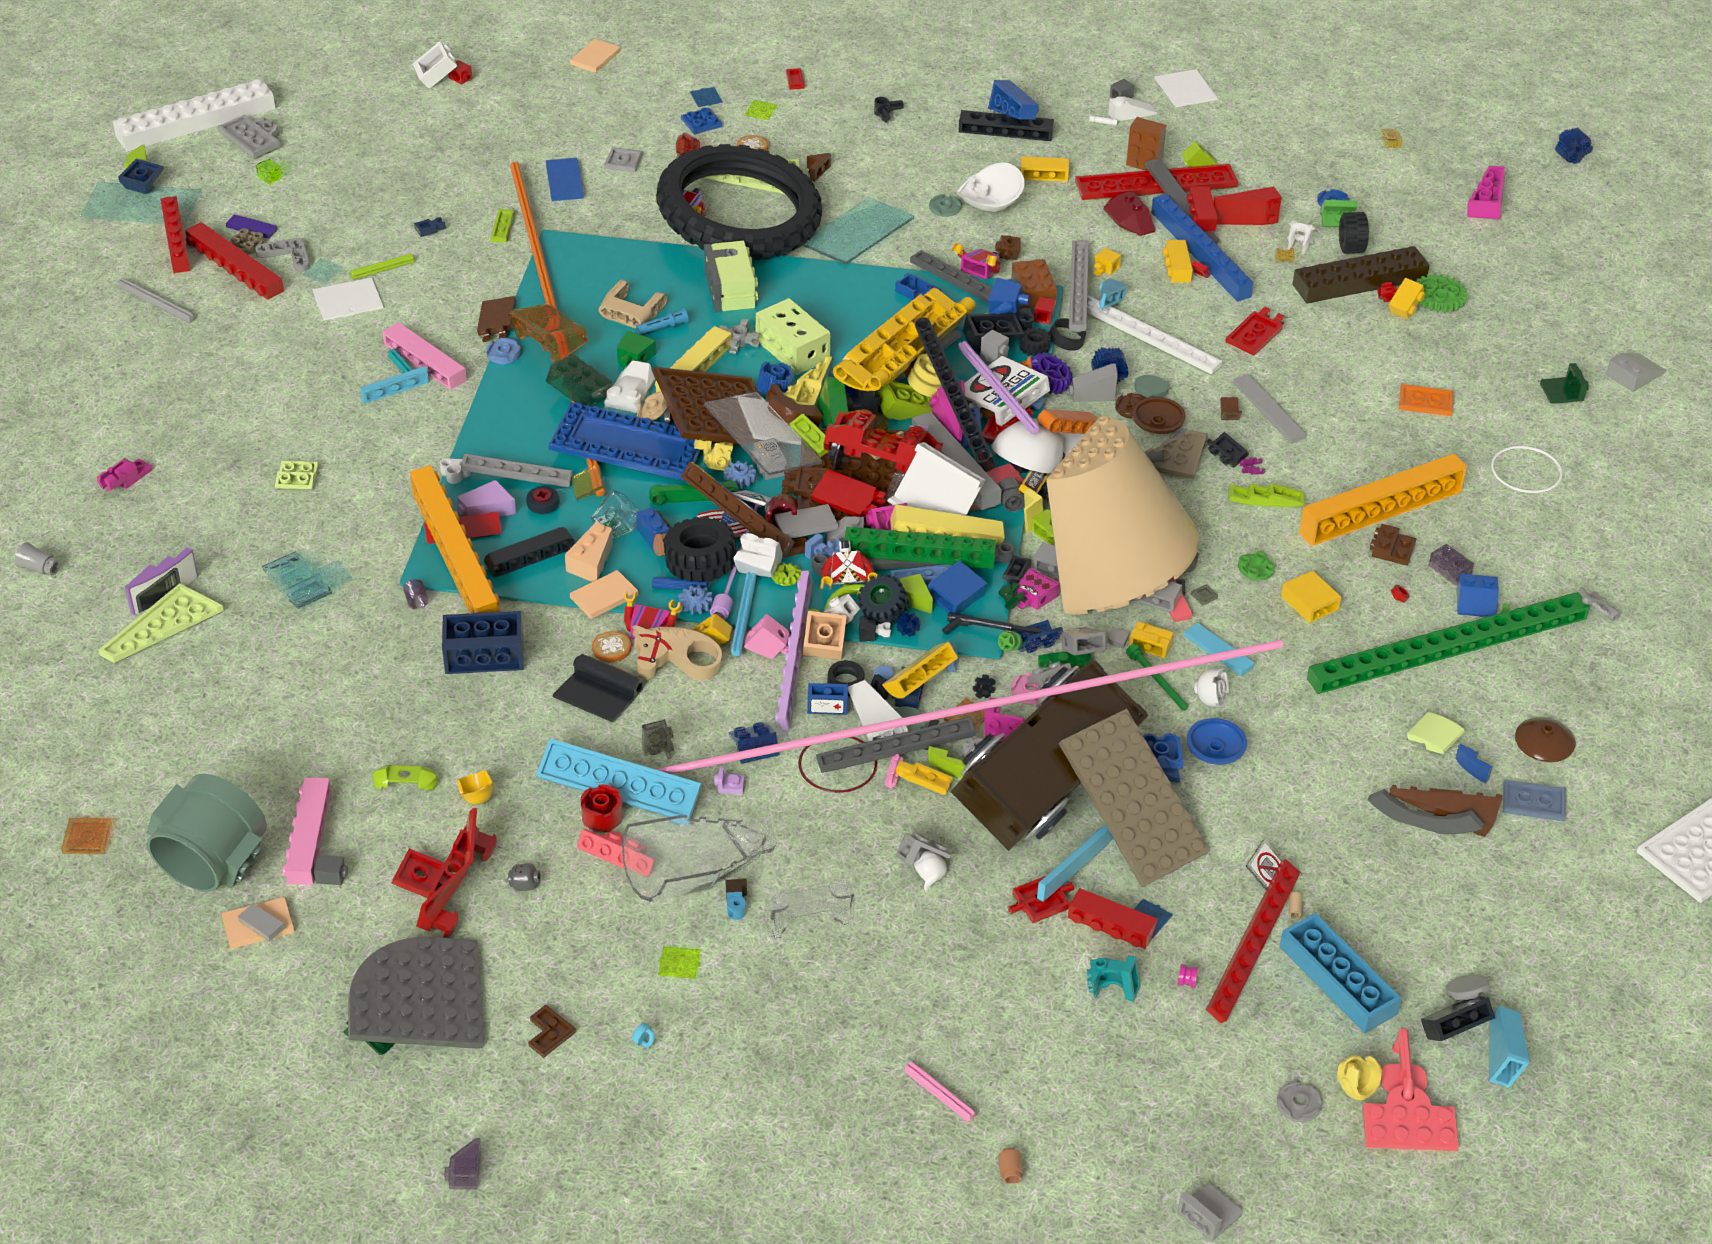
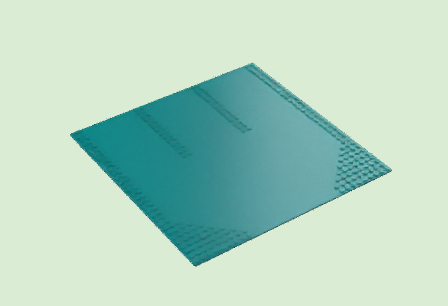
(520, 412)

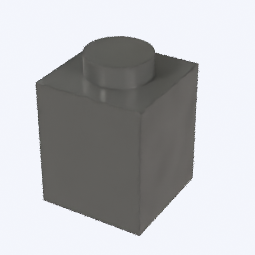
(1122, 89)
(330, 870)

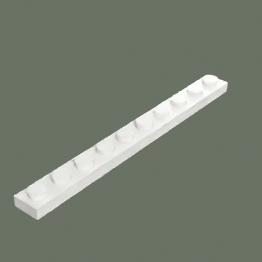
(1154, 336)

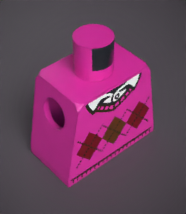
(1037, 589)

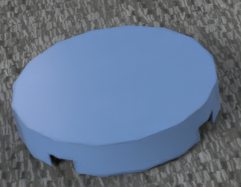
(503, 351)

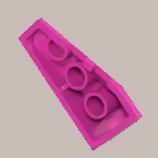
(943, 412)

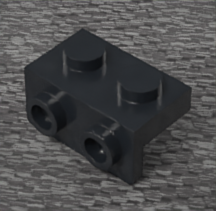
(1227, 449)

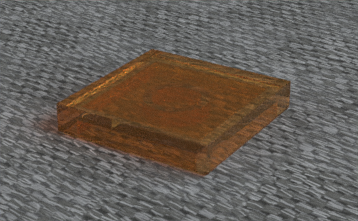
(86, 836)

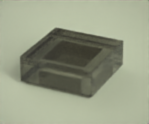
(1204, 594)

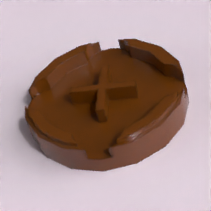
(1125, 404)

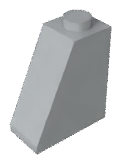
(1095, 385)

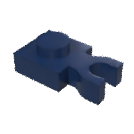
(429, 227)

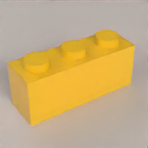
(1044, 168)
(1177, 261)

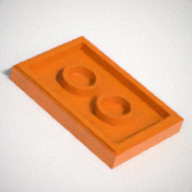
(1426, 400)

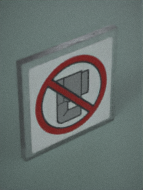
(1263, 864)

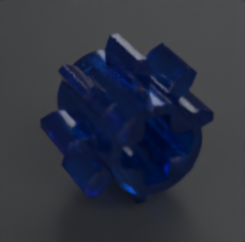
(908, 624)

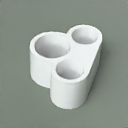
(452, 470)

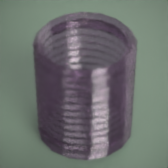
(412, 589)

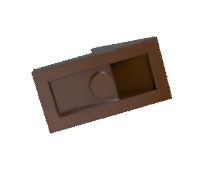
(818, 165)

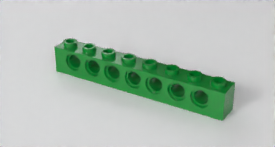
(922, 547)

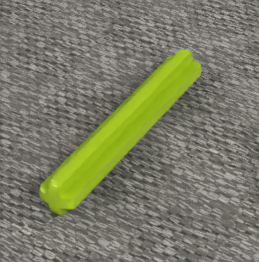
(382, 266)

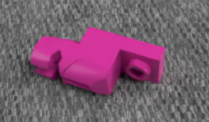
(123, 474)

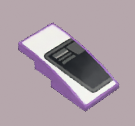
(157, 581)

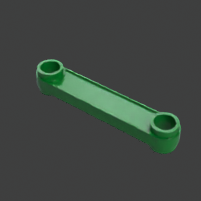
(682, 493)

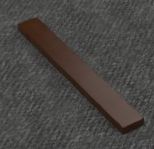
(735, 506)

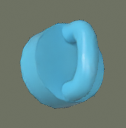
(641, 1033)

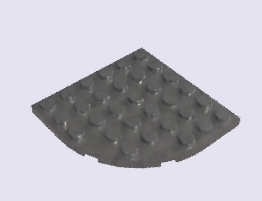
(418, 994)

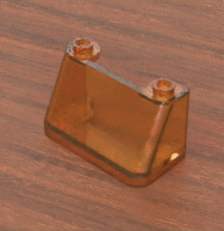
(549, 328)

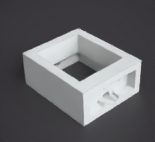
(440, 68)

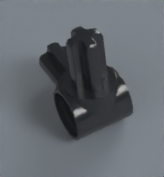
(883, 106)

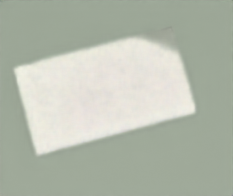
(762, 433)

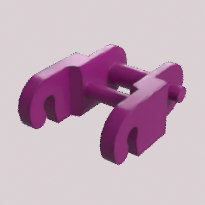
(1252, 469)

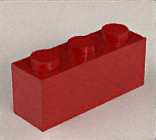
(1202, 208)

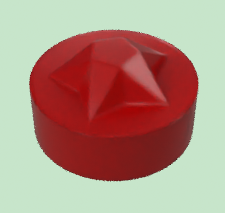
(1400, 593)

